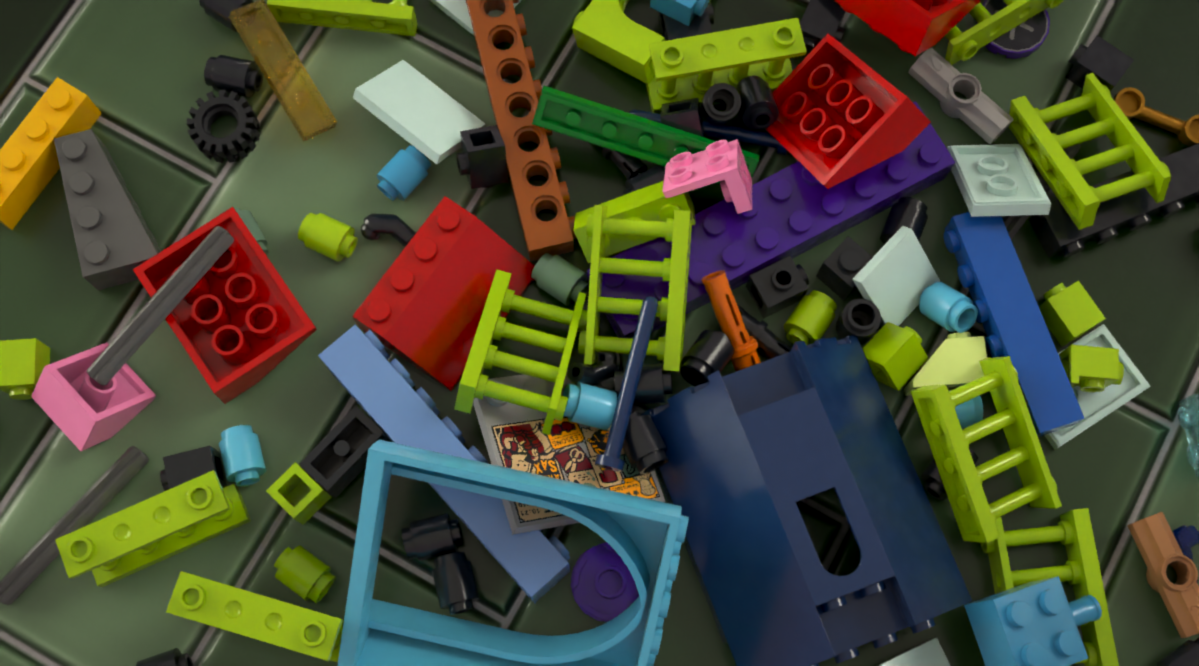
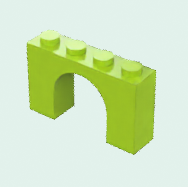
(616, 38)

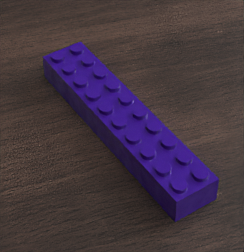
(787, 219)

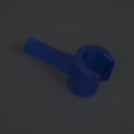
(1187, 538)

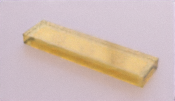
(283, 69)

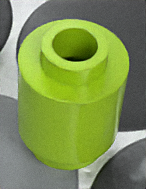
(327, 236)
(810, 318)
(304, 573)

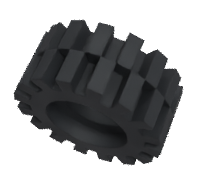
(212, 110)

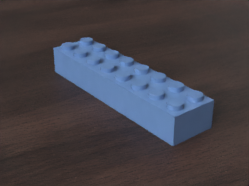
(413, 420)

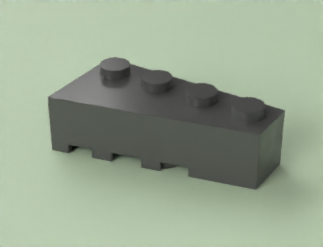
(103, 214)

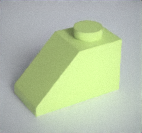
(952, 363)

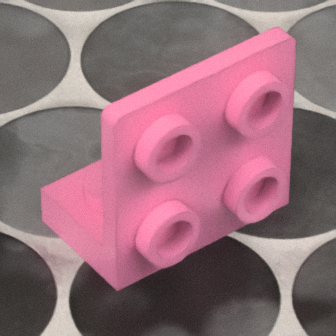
(719, 162)

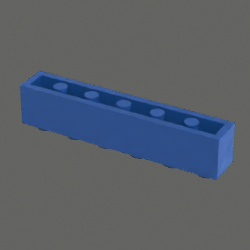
(1012, 318)

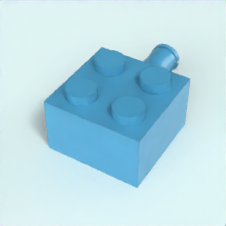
(1032, 625)

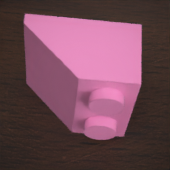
(85, 408)

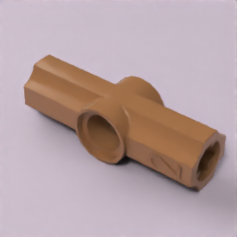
(1158, 551)

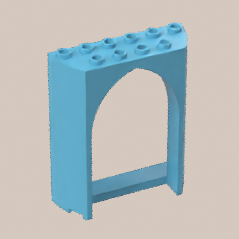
(639, 529)

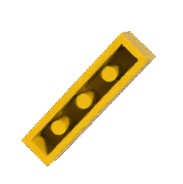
(30, 153)

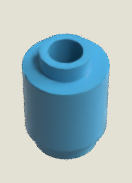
(403, 173)

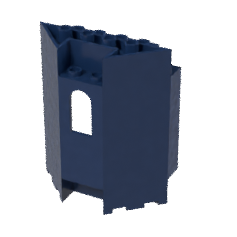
(778, 436)

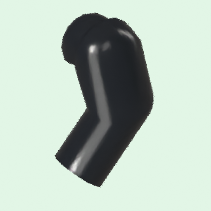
(387, 224)
(596, 374)

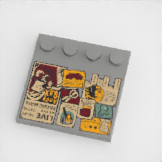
(569, 452)

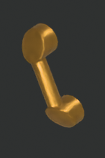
(1133, 105)

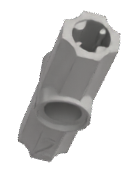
(943, 80)

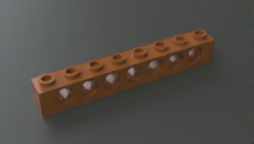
(540, 236)

